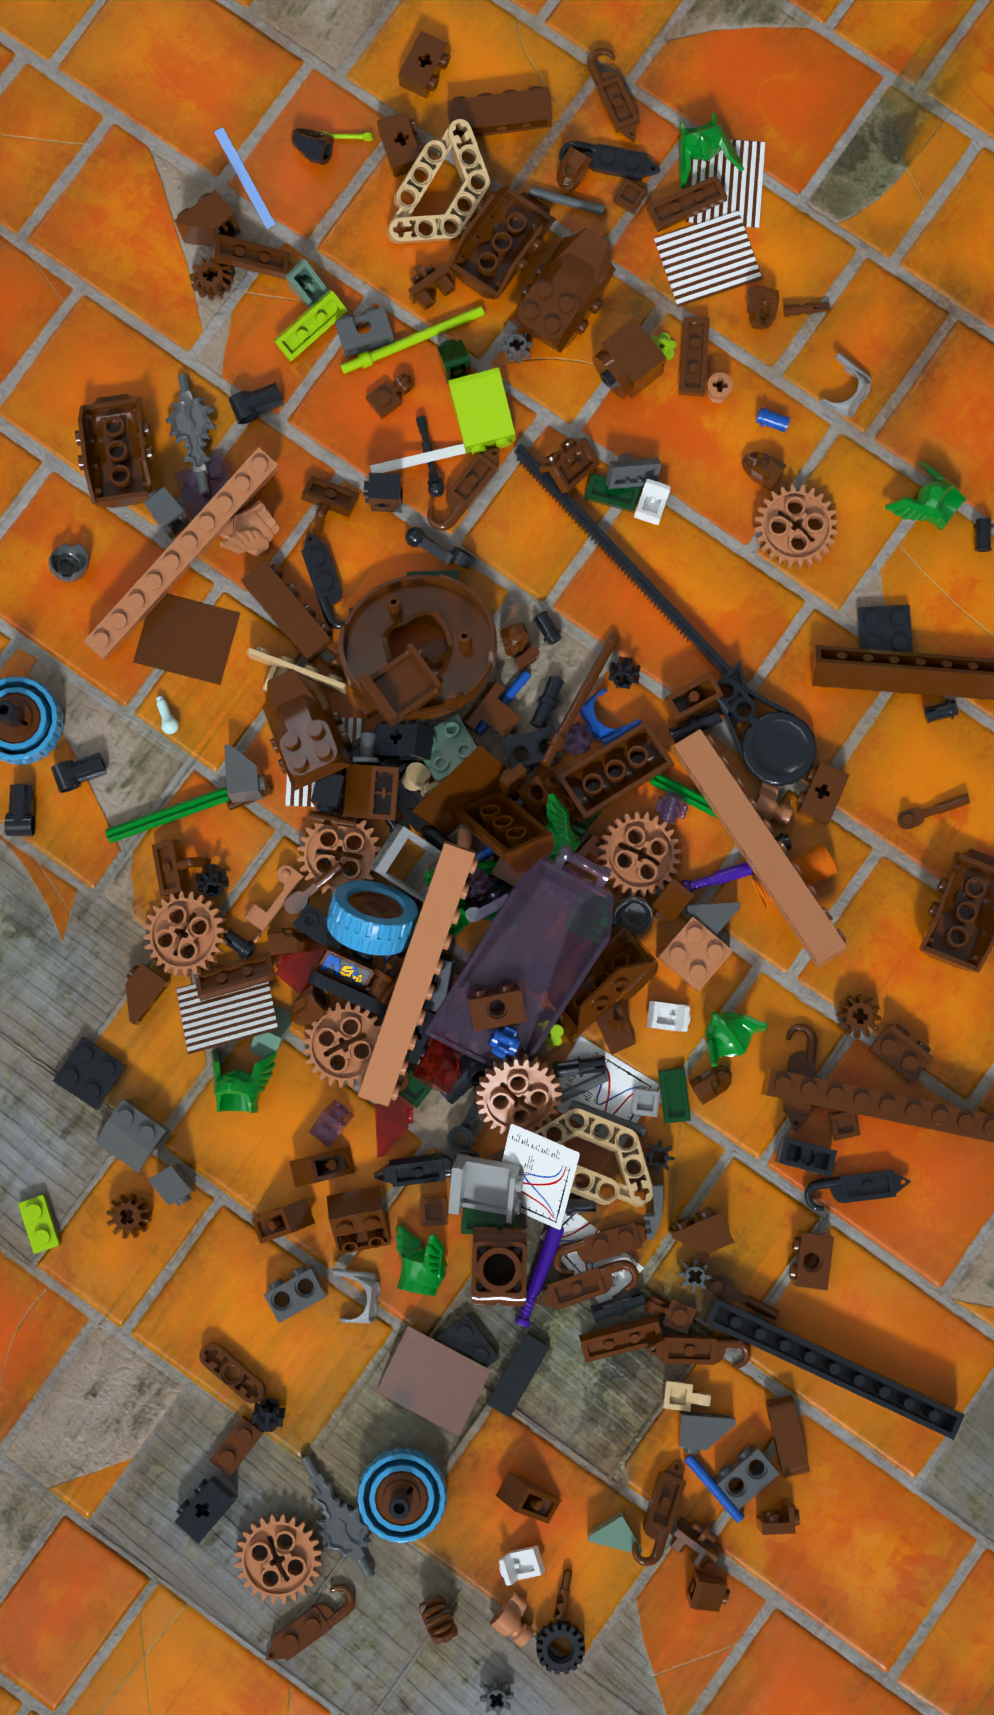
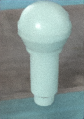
(169, 723)

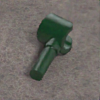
(580, 829)

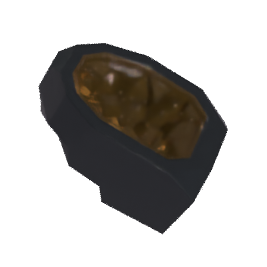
(313, 145)

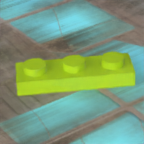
(310, 325)

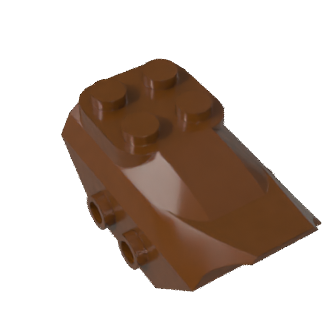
(499, 241)
(566, 290)
(115, 451)
(305, 729)
(963, 916)
(616, 975)

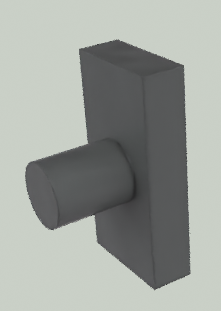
(632, 472)

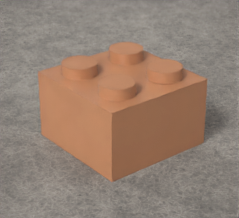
(694, 954)

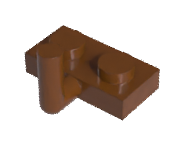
(328, 497)
(171, 866)

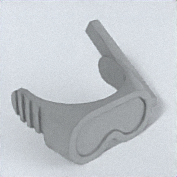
(851, 405)
(372, 1289)

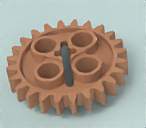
(810, 509)
(647, 832)
(342, 835)
(205, 944)
(335, 1022)
(534, 1079)
(256, 1566)

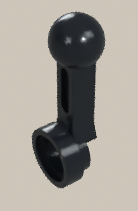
(416, 538)
(465, 1126)

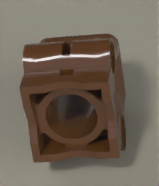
(490, 1241)

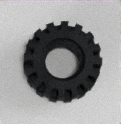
(565, 1663)

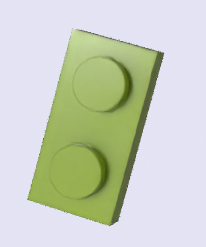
(39, 1224)

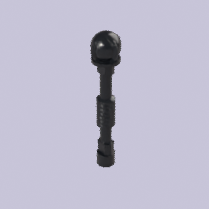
(436, 485)

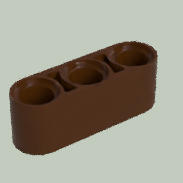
(787, 1436)

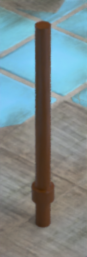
(558, 740)

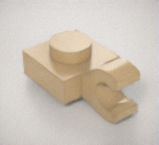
(681, 1396)

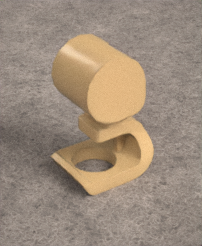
(417, 778)

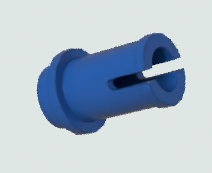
(772, 419)

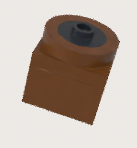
(629, 360)

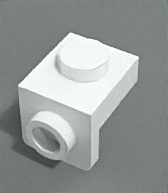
(652, 501)
(668, 1016)
(521, 1564)

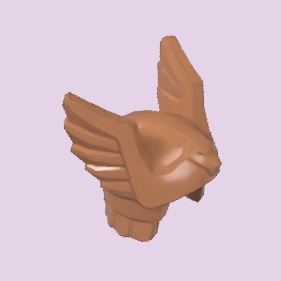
(250, 531)

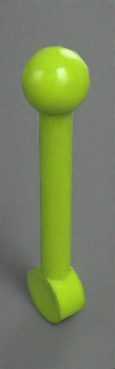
(365, 136)

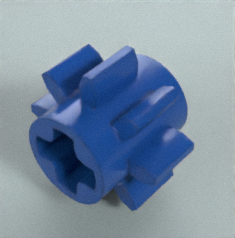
(504, 1041)

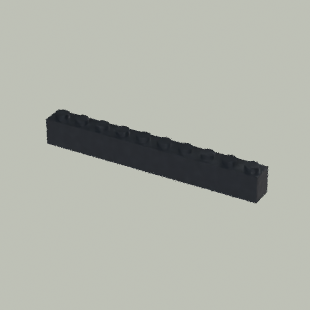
(833, 1367)

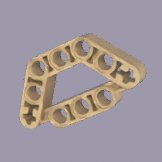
(430, 167)
(611, 1143)

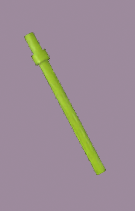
(366, 359)

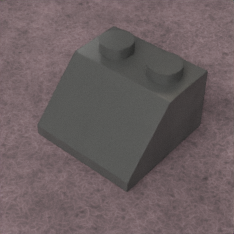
(132, 1135)

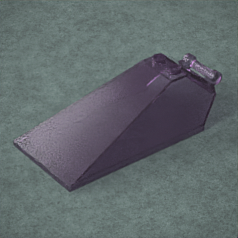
(538, 941)

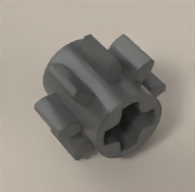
(523, 345)
(701, 1275)
(495, 1689)

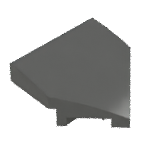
(654, 1217)

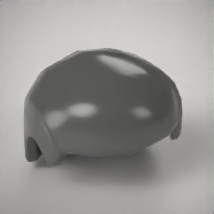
(69, 562)
(634, 914)

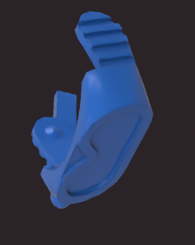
(598, 730)

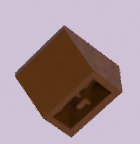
(206, 219)
(371, 792)
(358, 1220)
(704, 1232)

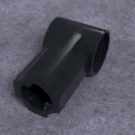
(249, 405)
(72, 773)
(20, 818)
(468, 1078)

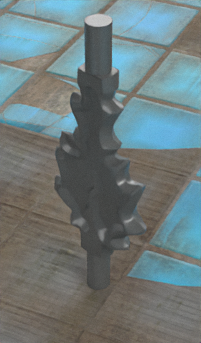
(190, 424)
(341, 1526)

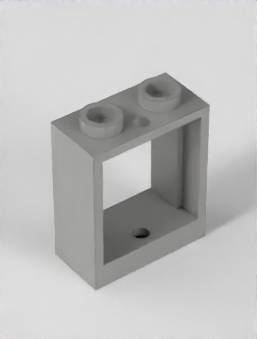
(390, 851)

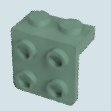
(449, 747)

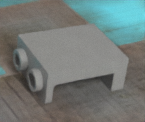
(485, 1186)

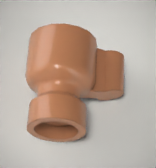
(769, 807)
(508, 1620)

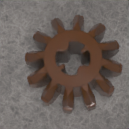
(217, 285)
(864, 1010)
(138, 1215)
(438, 1619)

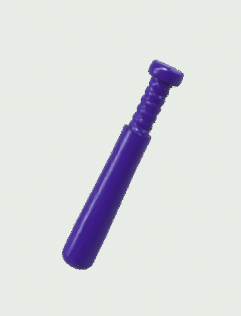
(718, 877)
(541, 1269)

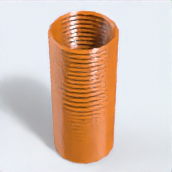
(815, 866)

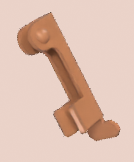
(258, 917)

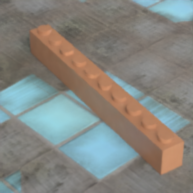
(181, 554)
(760, 848)
(416, 973)

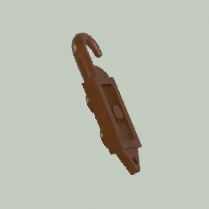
(614, 96)
(467, 488)
(804, 1064)
(602, 1245)
(586, 1285)
(697, 1349)
(661, 1512)
(309, 1626)

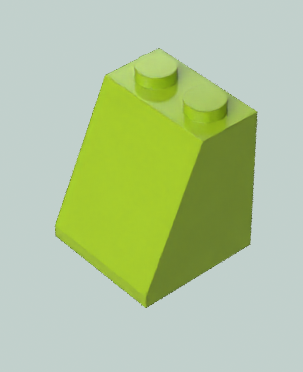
(482, 411)

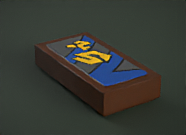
(345, 968)

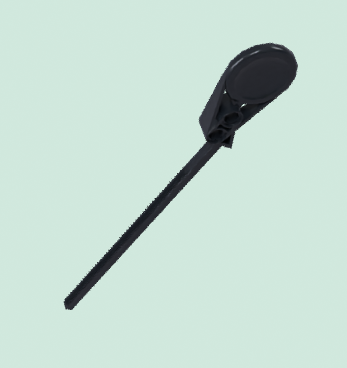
(776, 745)

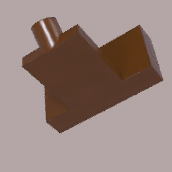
(492, 711)
(615, 1029)

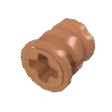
(726, 386)

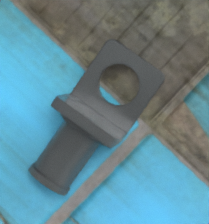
(366, 752)

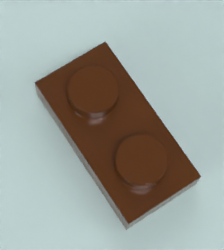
(236, 1446)

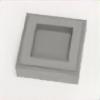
(645, 1102)

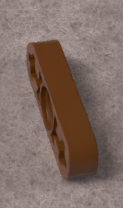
(222, 1353)

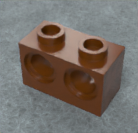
(536, 794)

